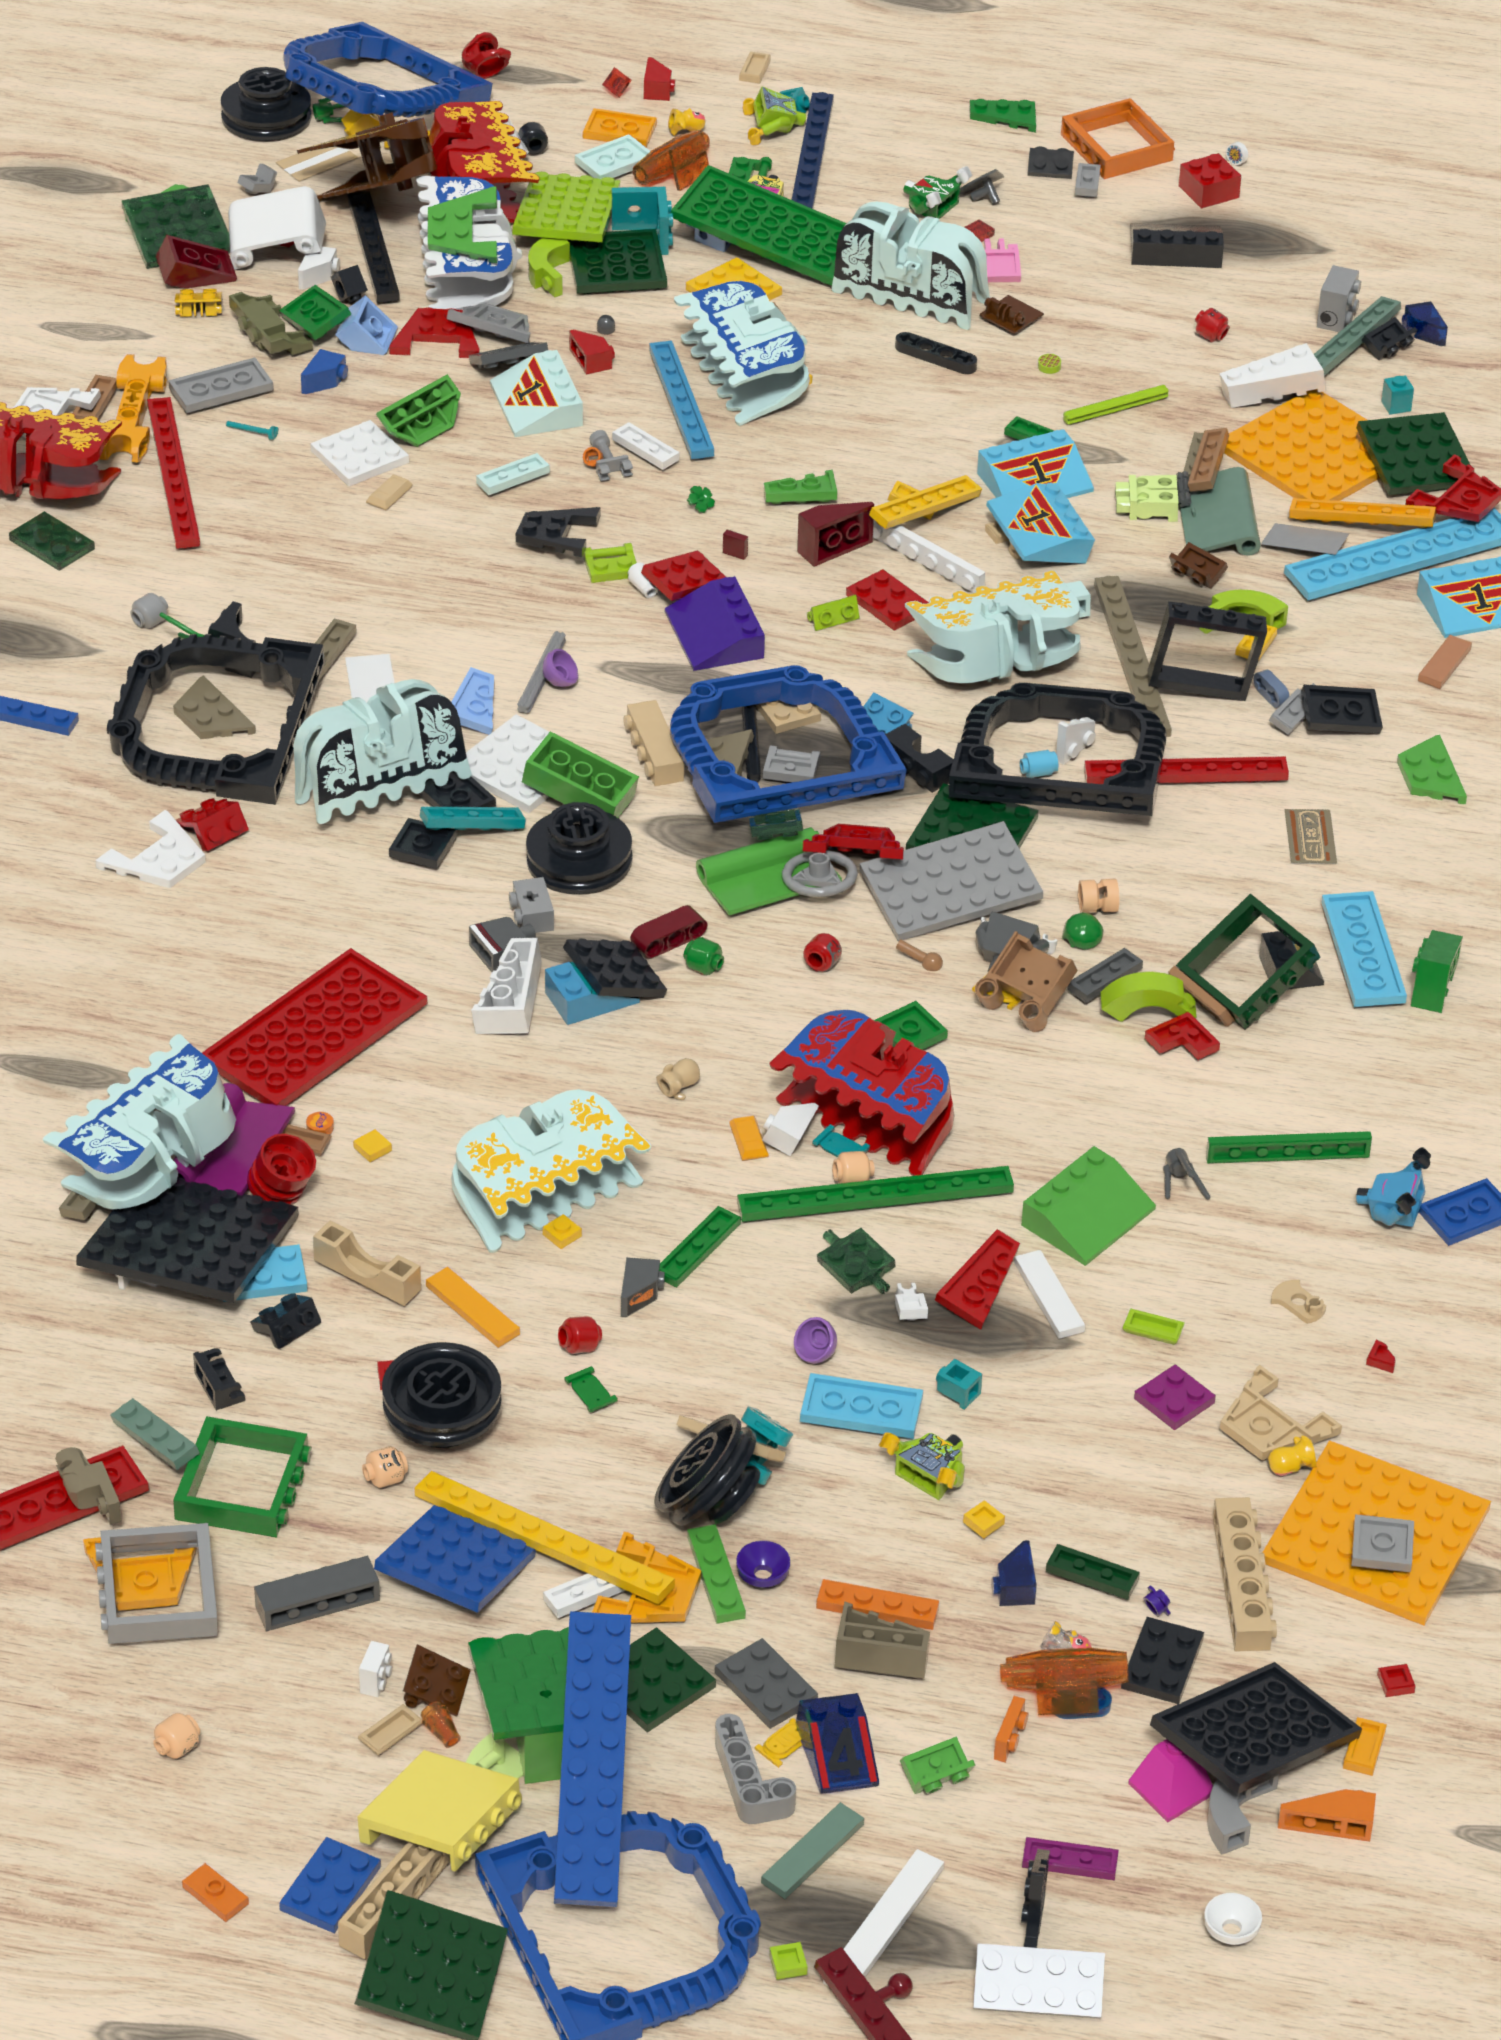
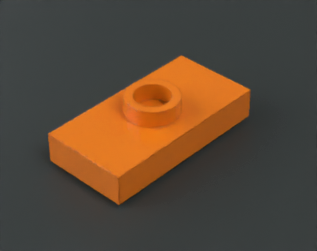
(215, 1892)

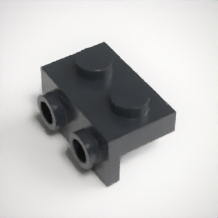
(1050, 162)
(1389, 338)
(287, 1319)

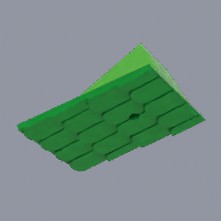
(525, 1695)

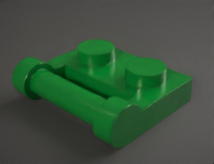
(744, 167)

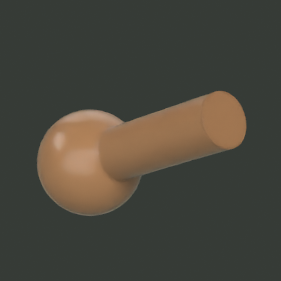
(930, 961)

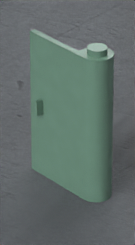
(1223, 514)

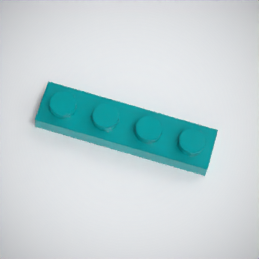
(472, 817)

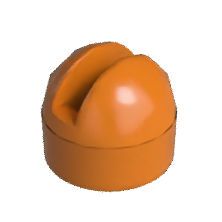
(592, 452)

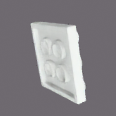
(359, 453)

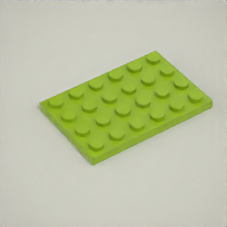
(566, 207)

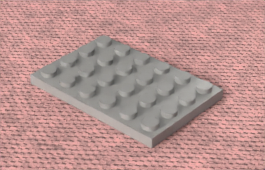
(951, 881)

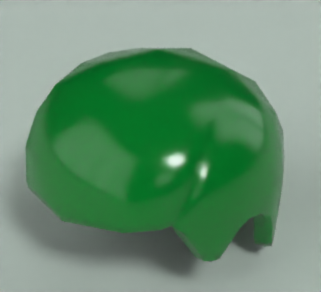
(1083, 931)

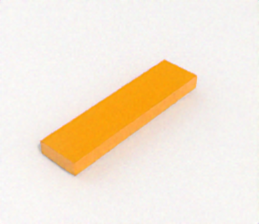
(472, 1307)

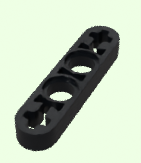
(957, 361)

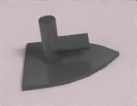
(986, 182)

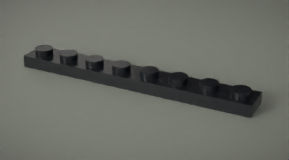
(373, 247)

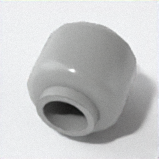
(147, 609)

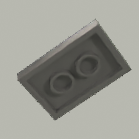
(507, 355)
(765, 1682)

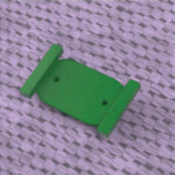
(590, 1389)

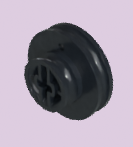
(265, 105)
(579, 849)
(441, 1394)
(710, 1474)

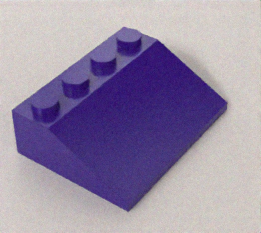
(717, 625)

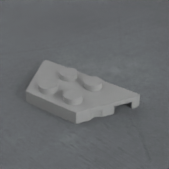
(495, 320)

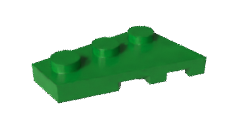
(1011, 112)

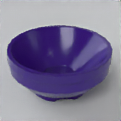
(763, 1556)

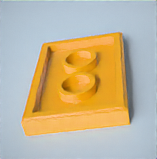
(611, 125)

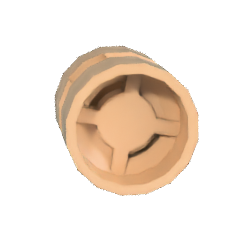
(1089, 895)

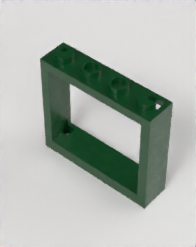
(1228, 931)

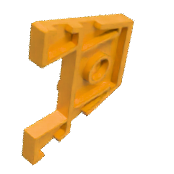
(146, 1579)
(674, 1606)

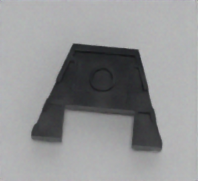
(552, 526)
(1035, 1896)

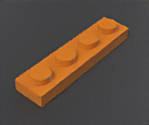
(890, 1605)

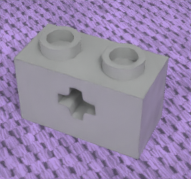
(532, 904)

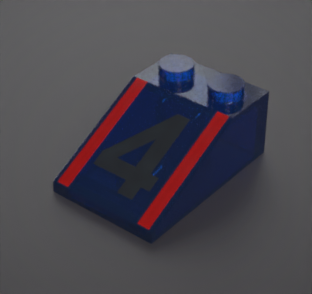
(837, 1742)

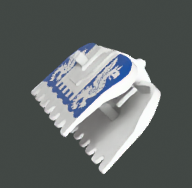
(458, 277)

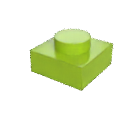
(788, 1960)

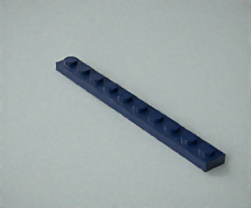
(813, 149)

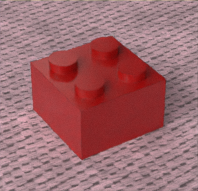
(1209, 180)

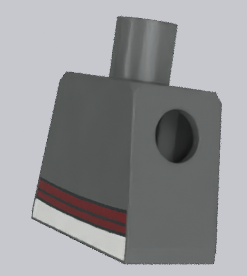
(492, 937)

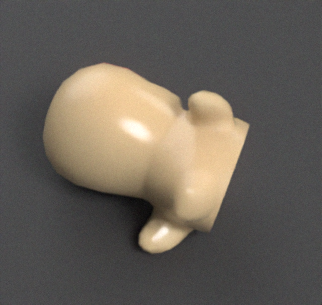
(678, 1076)

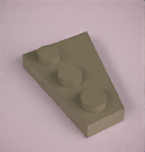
(732, 748)

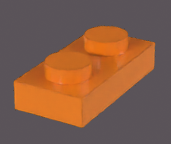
(1008, 1736)

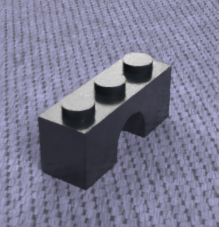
(926, 768)

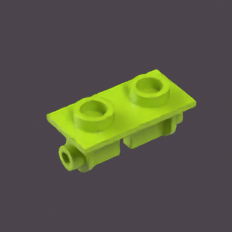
(834, 612)

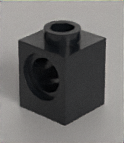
(349, 284)

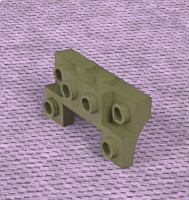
(264, 327)

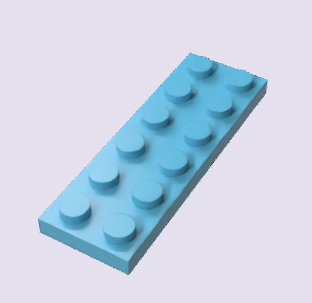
(1363, 949)

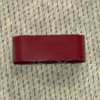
(668, 931)

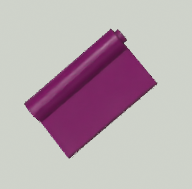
(229, 1163)

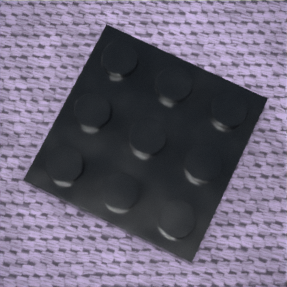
(615, 968)

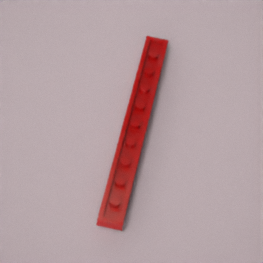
(173, 473)

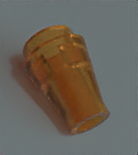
(440, 1723)

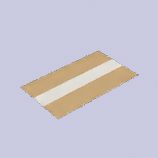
(314, 162)

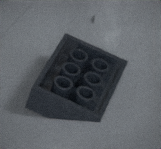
(1176, 245)

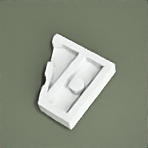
(1074, 738)

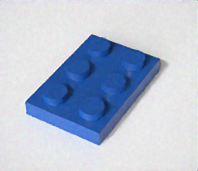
(329, 1884)

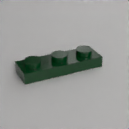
(1092, 1571)

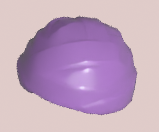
(560, 668)
(815, 1340)

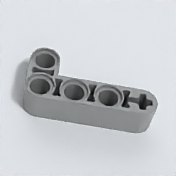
(754, 1799)

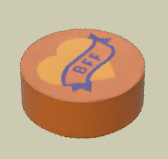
(320, 1122)

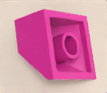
(1171, 1781)

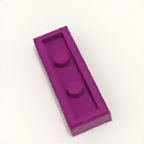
(1074, 1858)

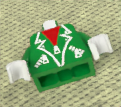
(934, 195)

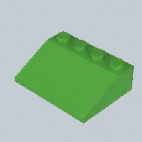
(1086, 1206)

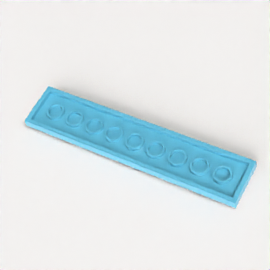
(1394, 555)

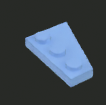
(475, 701)

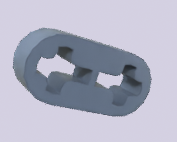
(1271, 688)

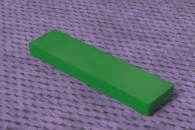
(699, 1245)

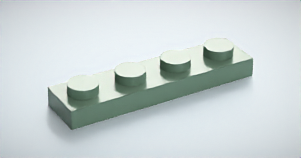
(155, 1434)

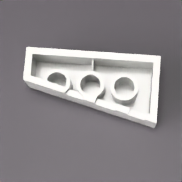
(510, 996)

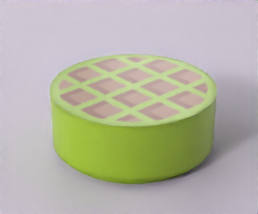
(1049, 363)

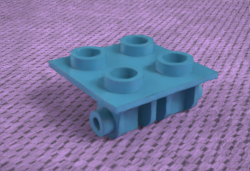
(886, 714)

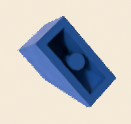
(323, 372)

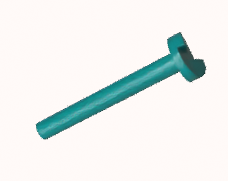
(272, 432)

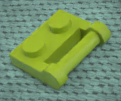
(609, 568)

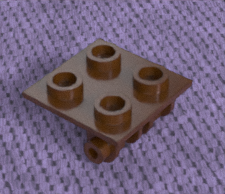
(1010, 313)
(435, 1679)

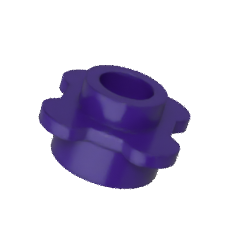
(1157, 1601)

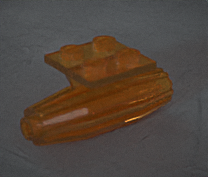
(681, 156)
(1066, 1678)

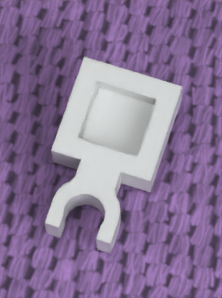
(909, 1304)

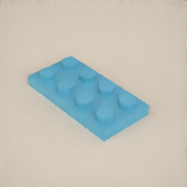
(861, 1405)

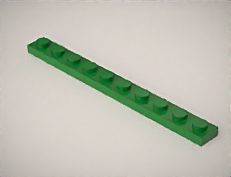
(875, 1193)

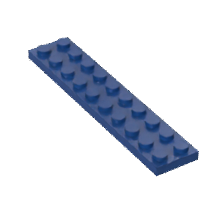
(592, 1759)

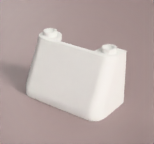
(273, 221)

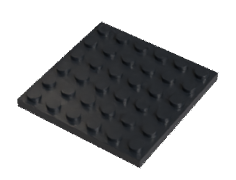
(190, 1239)

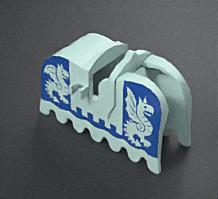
(747, 346)
(130, 1145)

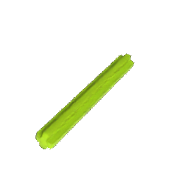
(1115, 404)

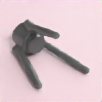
(1179, 1165)

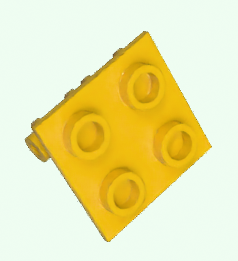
(209, 297)

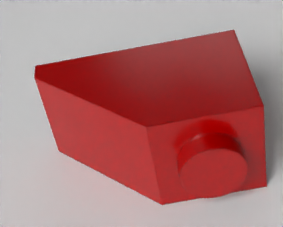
(658, 81)
(591, 351)

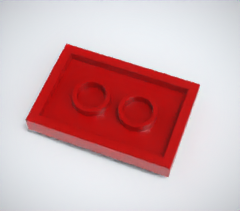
(681, 574)
(885, 598)

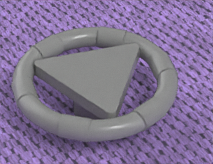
(819, 874)

